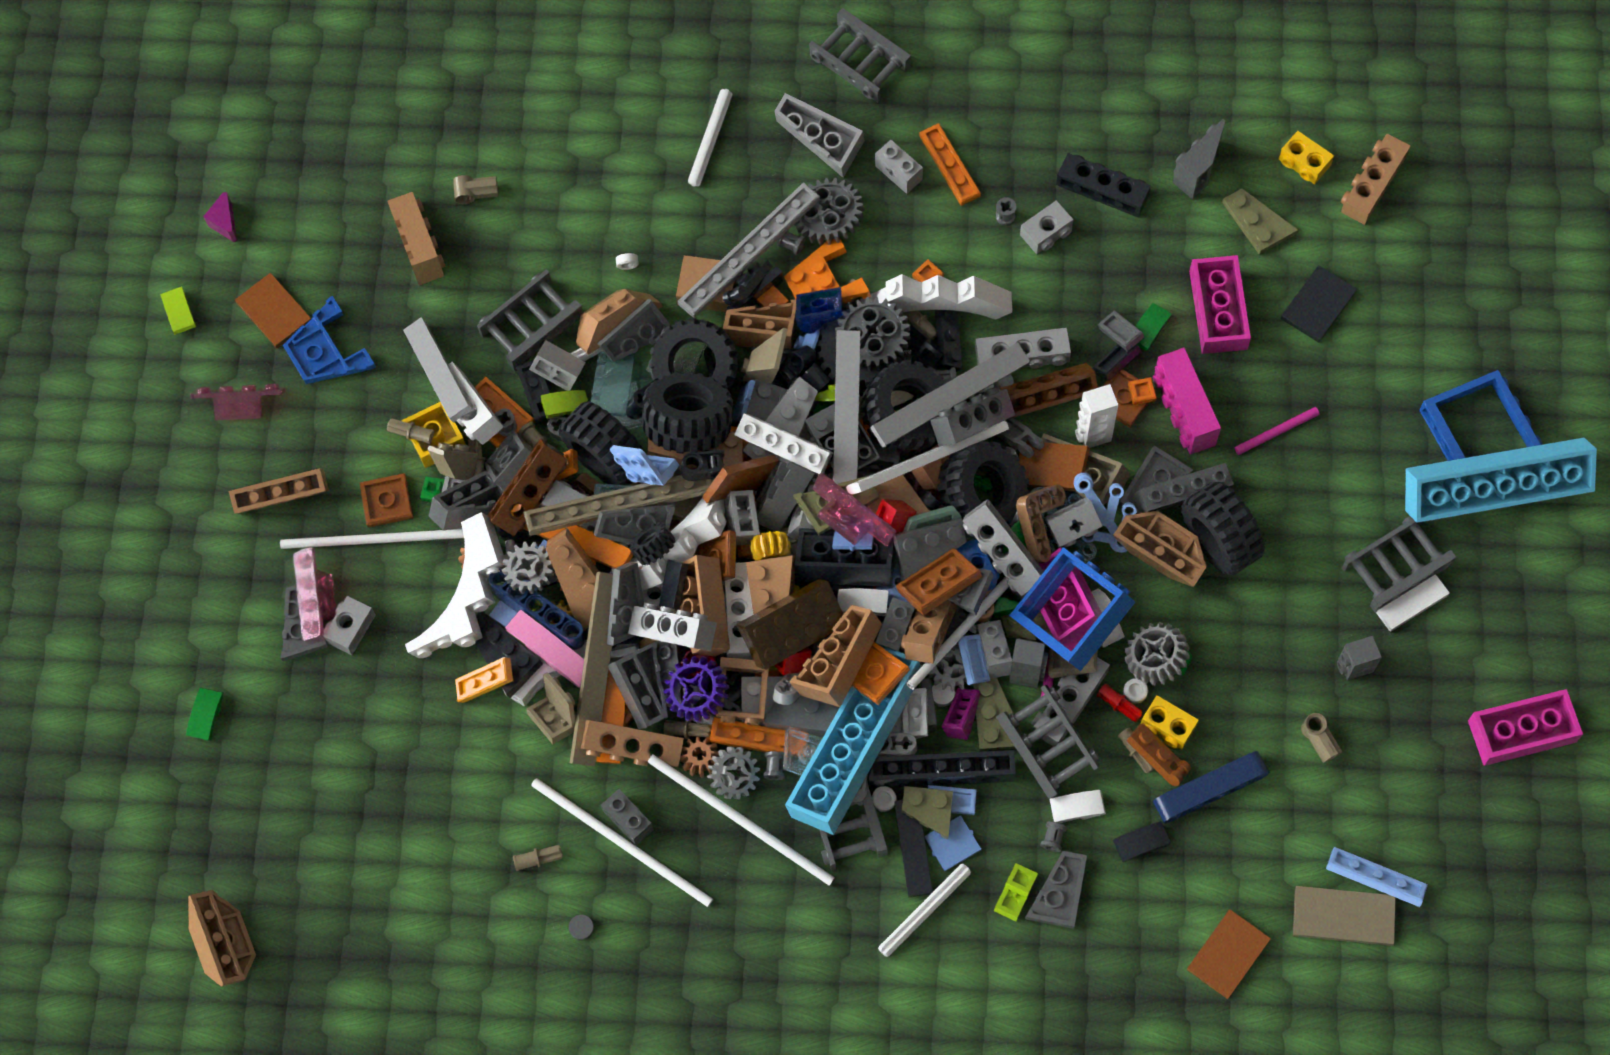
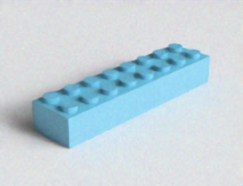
(1500, 479)
(847, 754)

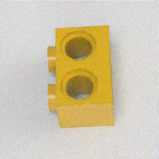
(1309, 154)
(1172, 718)

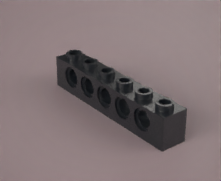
(942, 769)

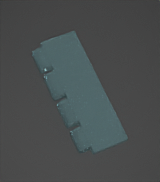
(613, 383)

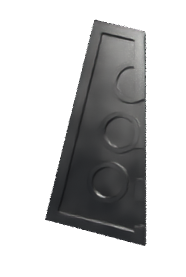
(499, 644)

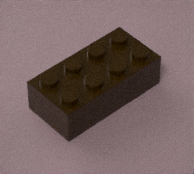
(791, 624)

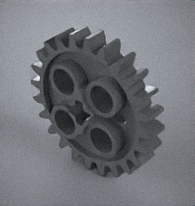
(830, 211)
(890, 343)

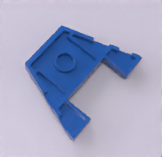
(315, 352)

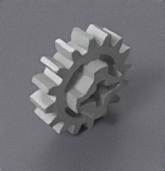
(517, 574)
(953, 675)
(730, 783)

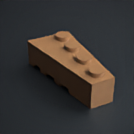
(839, 657)

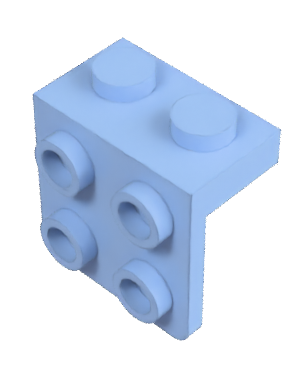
(644, 467)

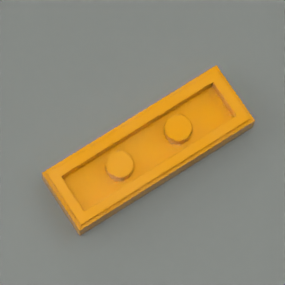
(484, 680)

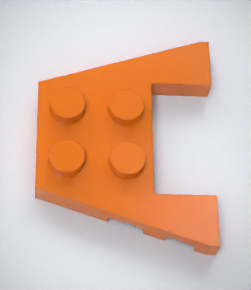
(815, 275)

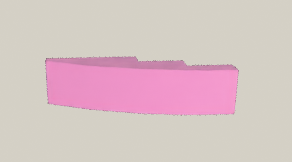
(547, 647)

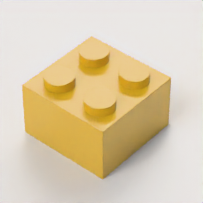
(444, 431)

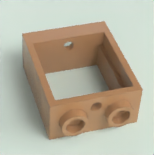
(749, 666)

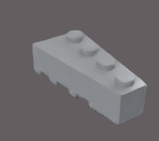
(823, 134)
(788, 415)

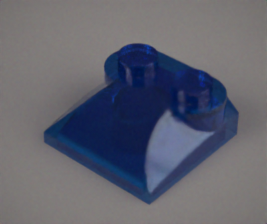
(818, 308)

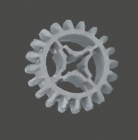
(1153, 665)

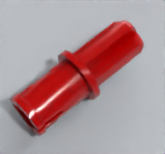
(1119, 702)

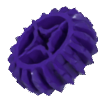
(701, 680)

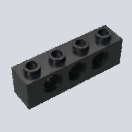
(1109, 194)

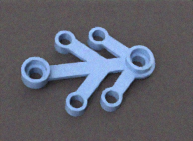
(1106, 516)

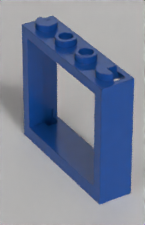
(1511, 403)
(1046, 587)

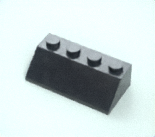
(860, 567)

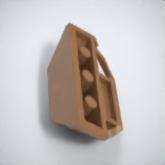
(606, 315)
(1163, 546)
(220, 938)

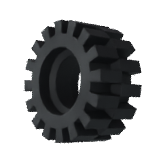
(652, 543)

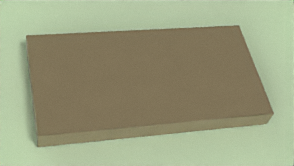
(1344, 915)

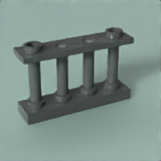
(863, 36)
(534, 340)
(1401, 585)
(1036, 762)
(867, 820)

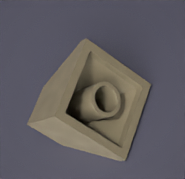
(765, 359)

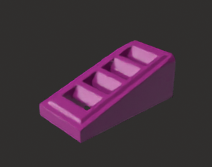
(962, 727)

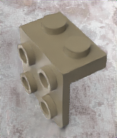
(555, 712)

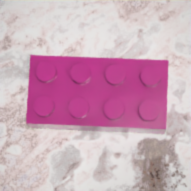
(1219, 304)
(1186, 401)
(1071, 608)
(1525, 727)

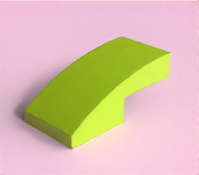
(178, 310)
(562, 402)
(1015, 892)

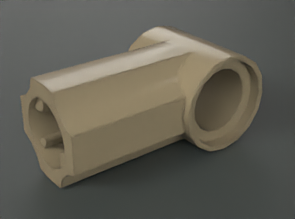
(468, 189)
(1321, 740)

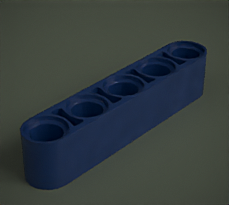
(547, 613)
(1211, 787)

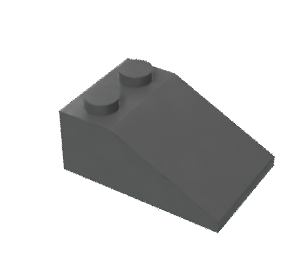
(508, 459)

